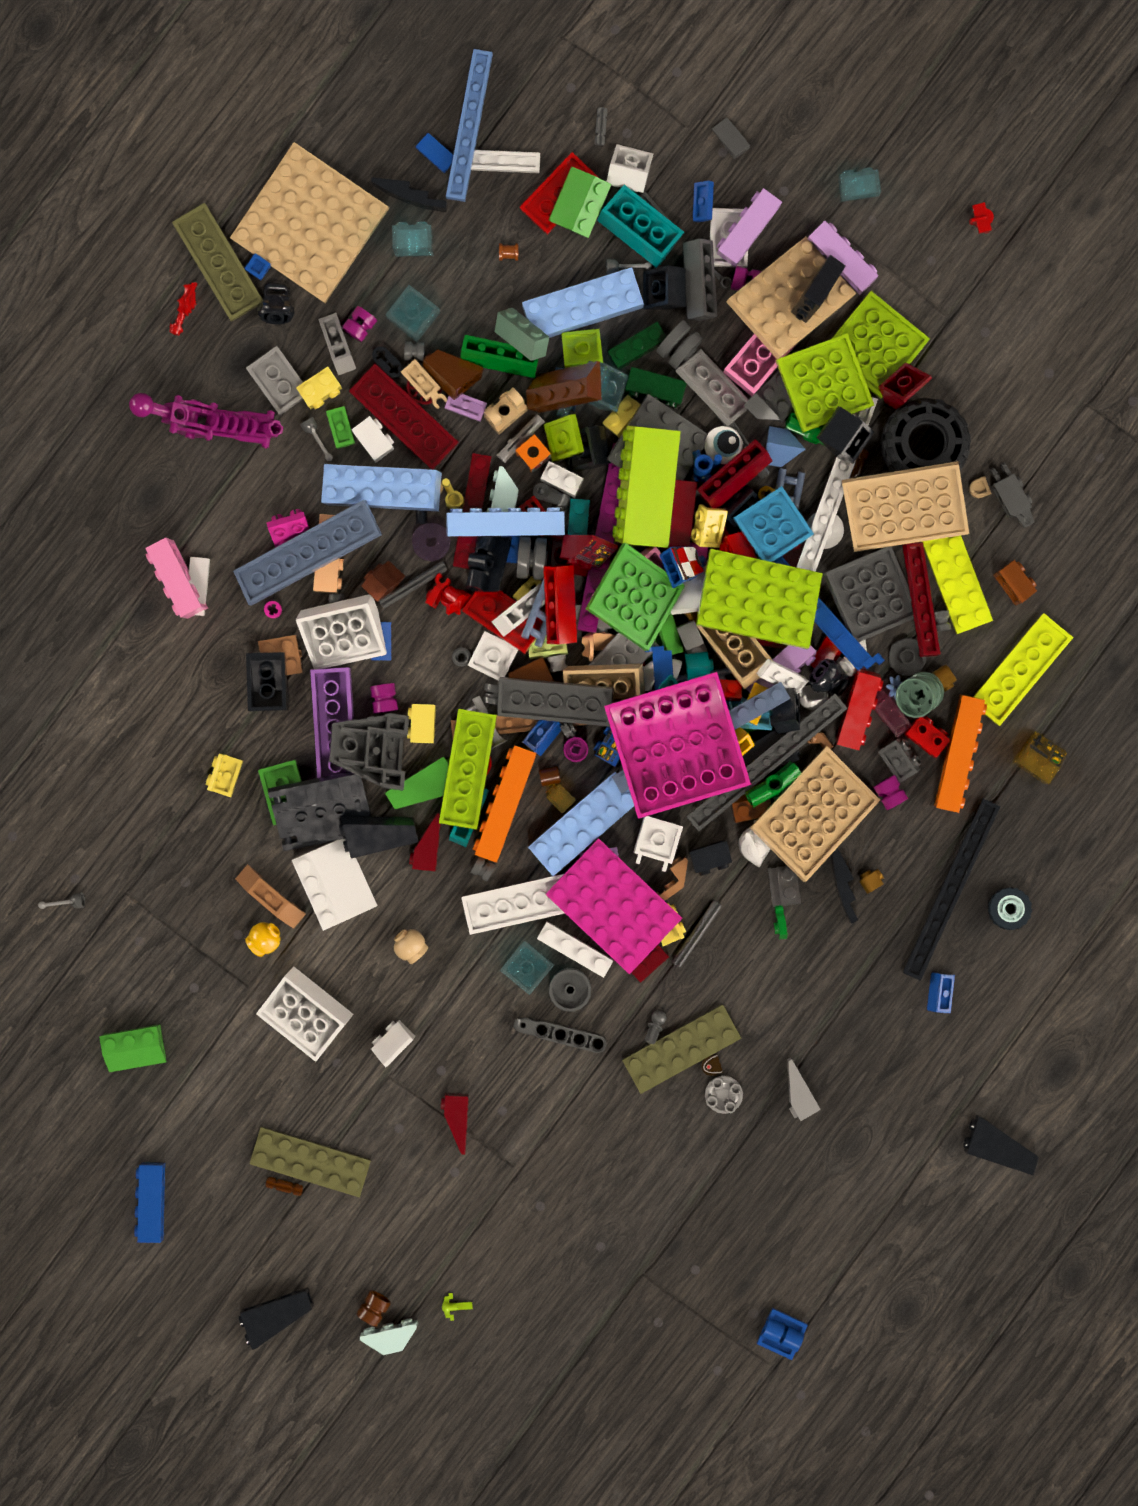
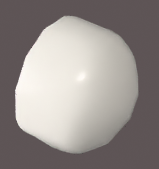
(810, 699)

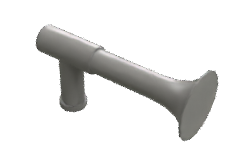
(480, 707)

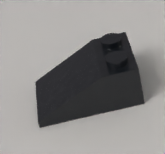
(267, 682)

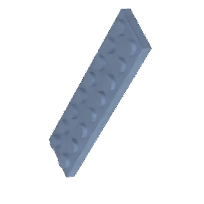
(307, 552)

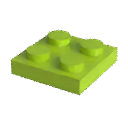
(581, 347)
(563, 437)

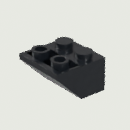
(845, 435)

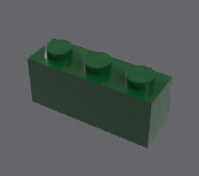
(637, 346)
(658, 386)

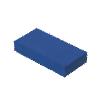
(435, 152)

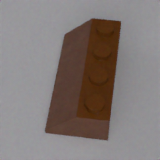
(565, 388)

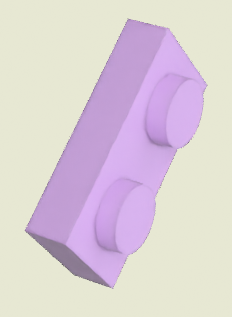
(467, 407)

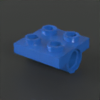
(782, 1334)

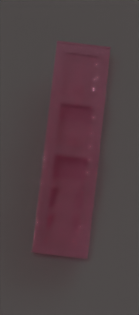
(889, 712)

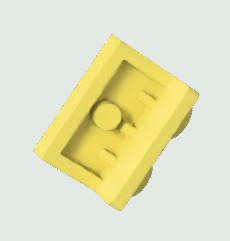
(319, 388)
(618, 421)
(224, 775)

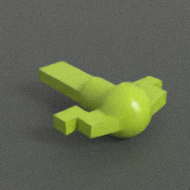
(447, 1307)

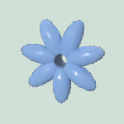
(893, 686)

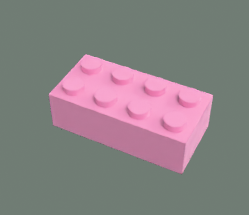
(752, 365)
(175, 576)

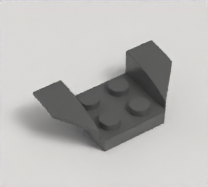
(771, 401)

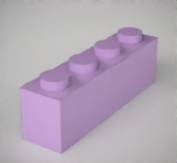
(749, 227)
(857, 271)
(792, 658)

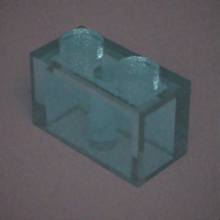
(859, 184)

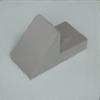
(691, 638)

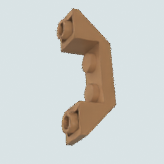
(679, 869)
(269, 897)

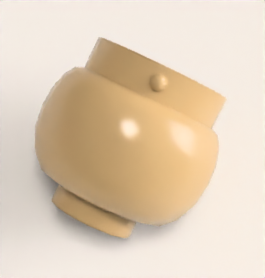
(410, 945)

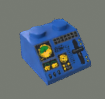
(607, 749)

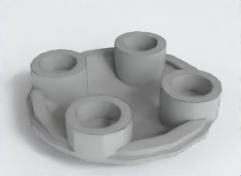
(723, 1094)

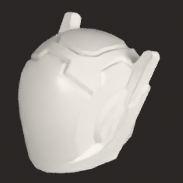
(753, 847)

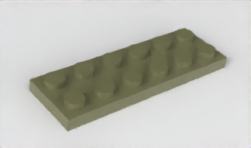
(217, 262)
(681, 1049)
(310, 1161)

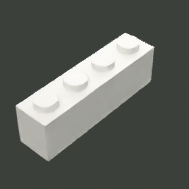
(575, 949)

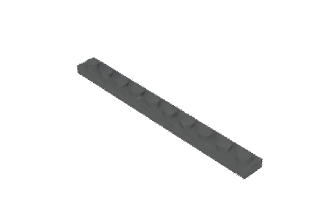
(770, 760)

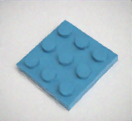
(773, 526)

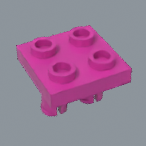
(287, 527)

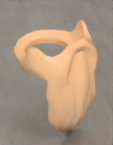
(595, 641)

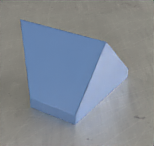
(782, 446)

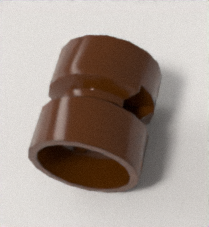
(375, 1305)

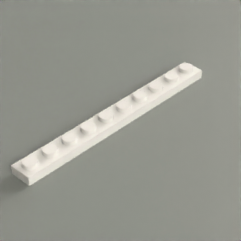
(829, 505)

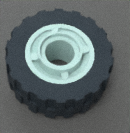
(999, 914)

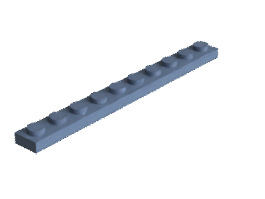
(739, 715)

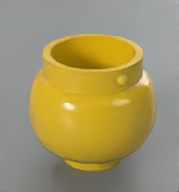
(263, 938)

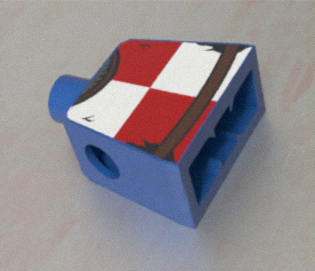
(682, 564)

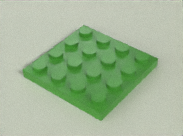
(634, 597)

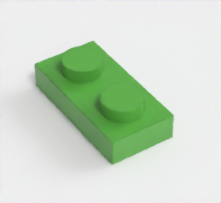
(340, 427)

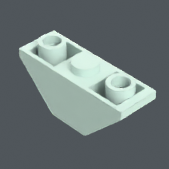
(505, 491)
(390, 1337)

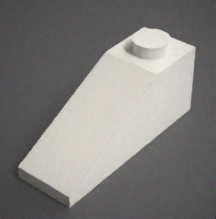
(516, 613)

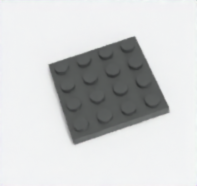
(657, 415)
(871, 594)

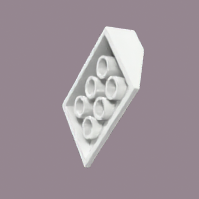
(342, 632)
(334, 884)
(304, 1013)

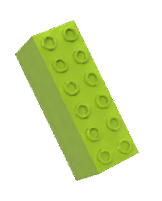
(646, 486)

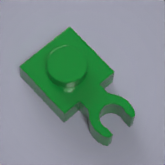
(780, 927)

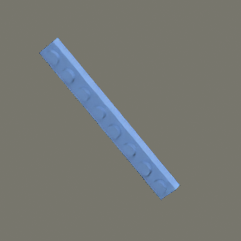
(469, 125)

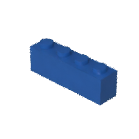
(150, 1202)

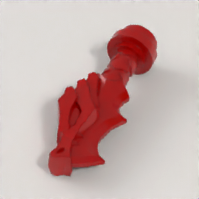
(186, 304)

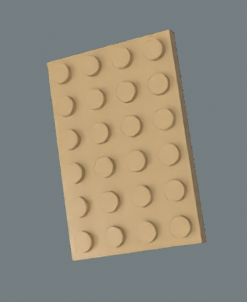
(771, 295)
(905, 506)
(815, 814)

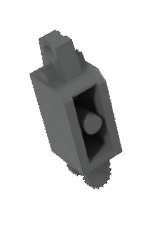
(1012, 497)

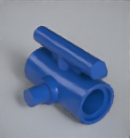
(704, 465)

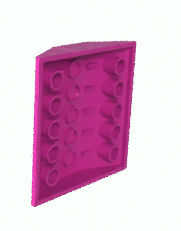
(677, 745)

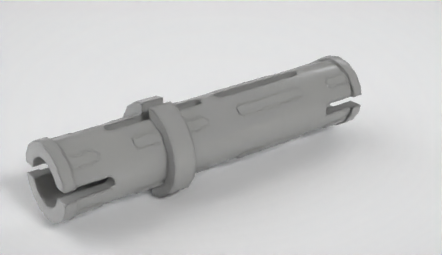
(518, 440)

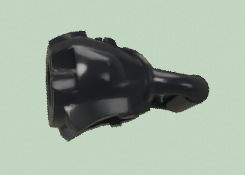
(276, 307)
(827, 677)

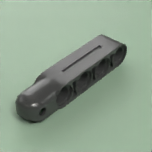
(531, 1025)

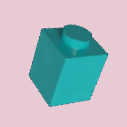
(698, 665)

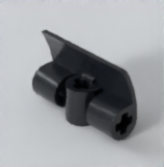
(488, 563)

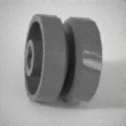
(679, 344)
(533, 558)
(562, 998)

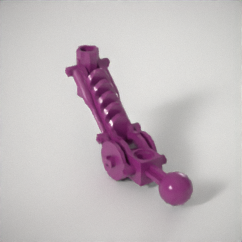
(239, 425)

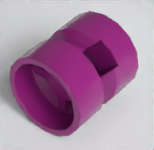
(740, 276)
(354, 329)
(384, 698)
(575, 749)
(890, 792)

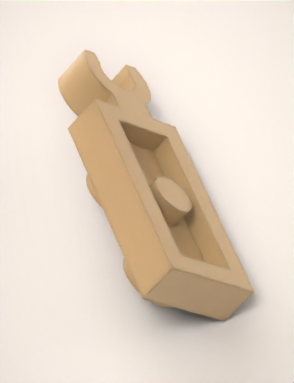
(423, 382)

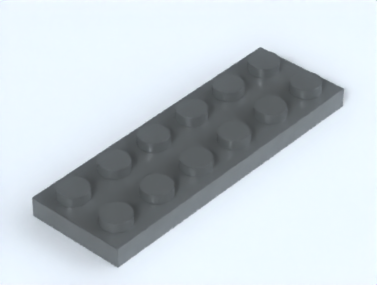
(554, 701)

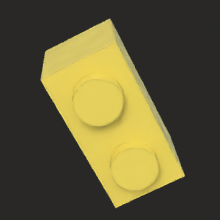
(422, 723)

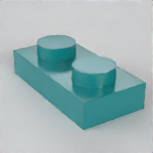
(578, 517)

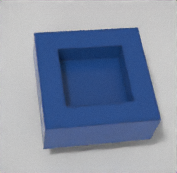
(258, 267)

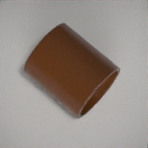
(549, 776)

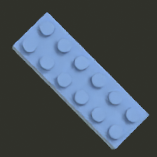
(585, 303)
(381, 487)
(505, 523)
(581, 825)

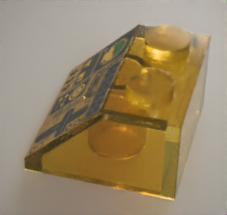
(1040, 758)

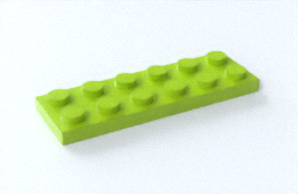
(467, 769)

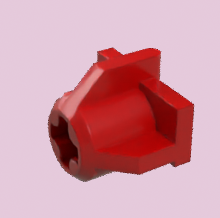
(982, 218)
(454, 599)

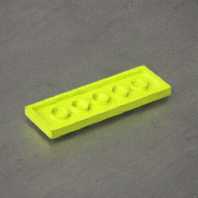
(957, 583)
(1022, 668)

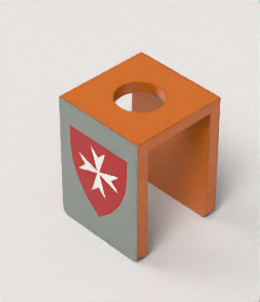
(536, 462)

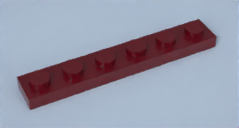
(473, 500)
(921, 599)

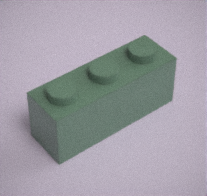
(521, 334)

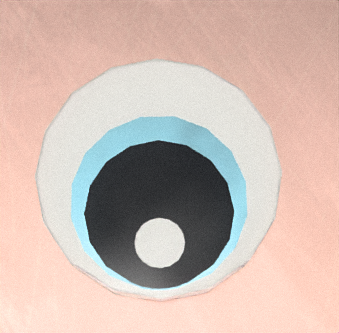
(723, 441)

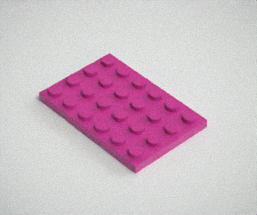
(613, 906)

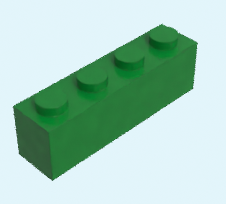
(497, 356)

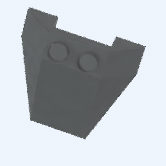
(371, 748)

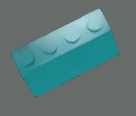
(640, 226)

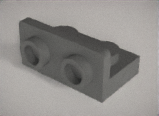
(900, 759)

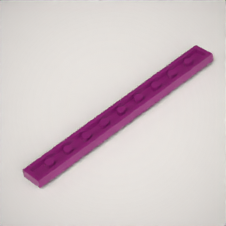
(606, 523)

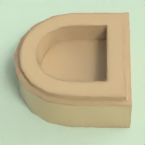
(979, 488)

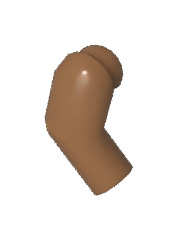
(820, 738)

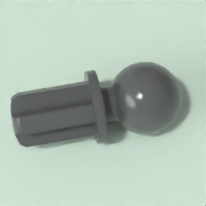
(658, 1018)

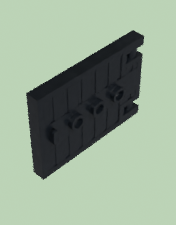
(316, 808)

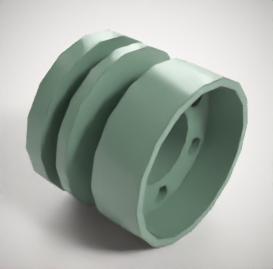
(910, 697)

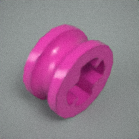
(278, 607)

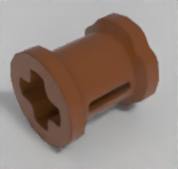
(508, 251)

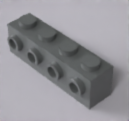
(700, 279)

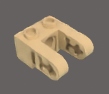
(509, 399)

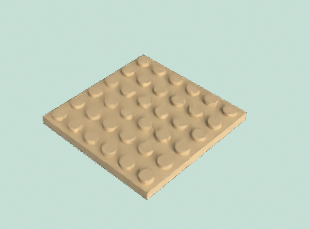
(309, 222)

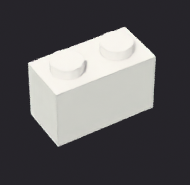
(372, 438)
(561, 479)

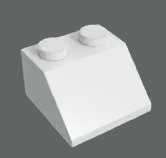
(629, 168)
(392, 1043)

